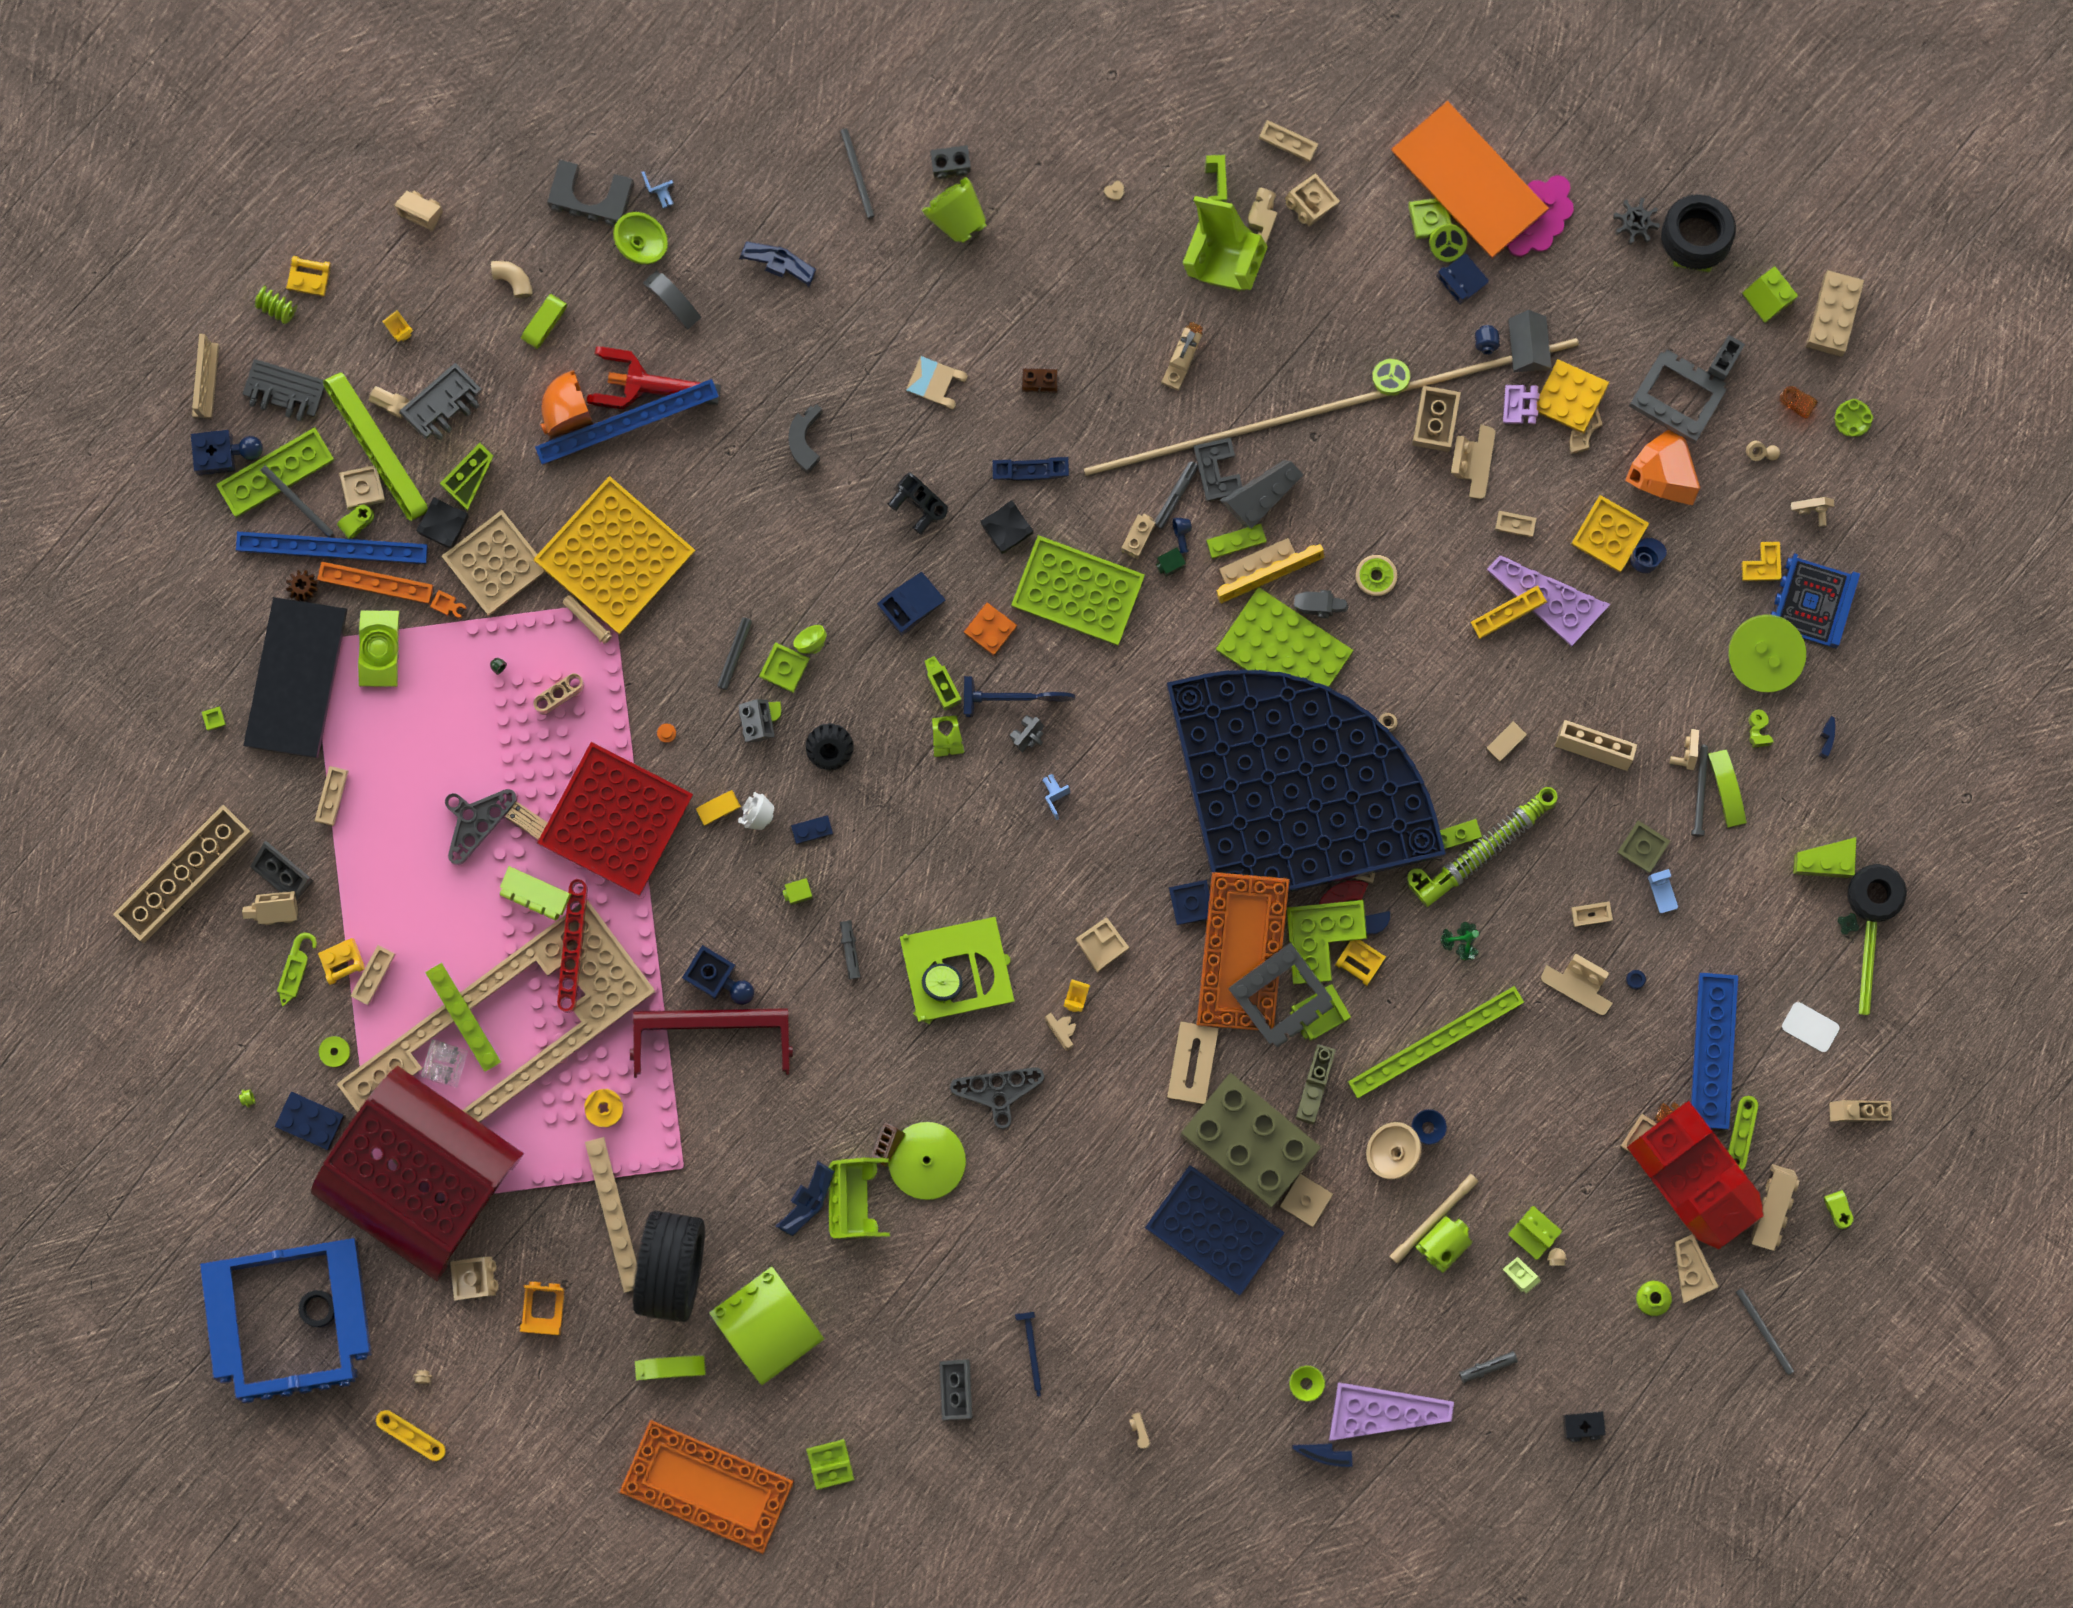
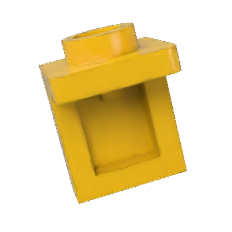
(398, 326)
(1076, 996)

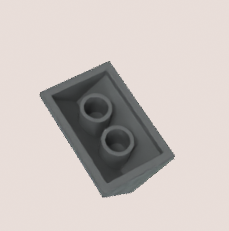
(1529, 342)
(280, 871)
(956, 1389)

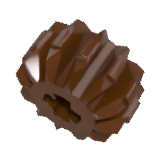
(307, 580)

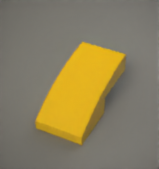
(718, 807)

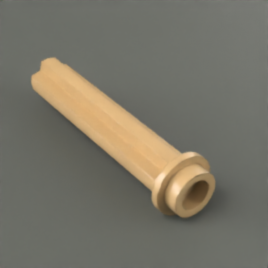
(603, 635)

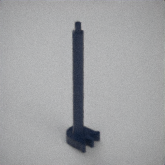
(1032, 1350)

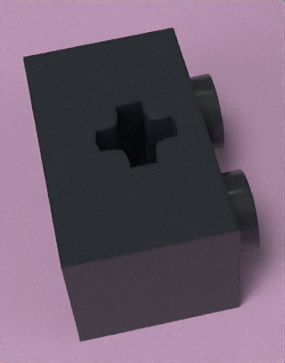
(1594, 1420)

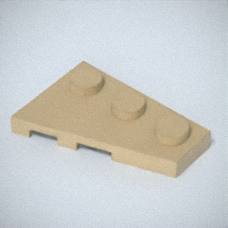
(1693, 1269)

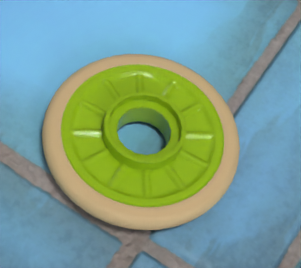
(1371, 586)

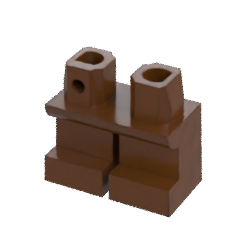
(1040, 378)

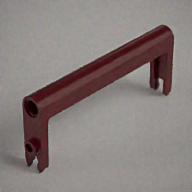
(710, 1020)

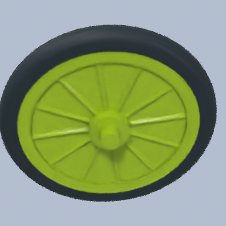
(942, 982)

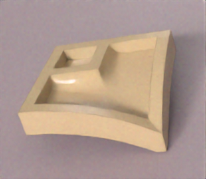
(1102, 944)

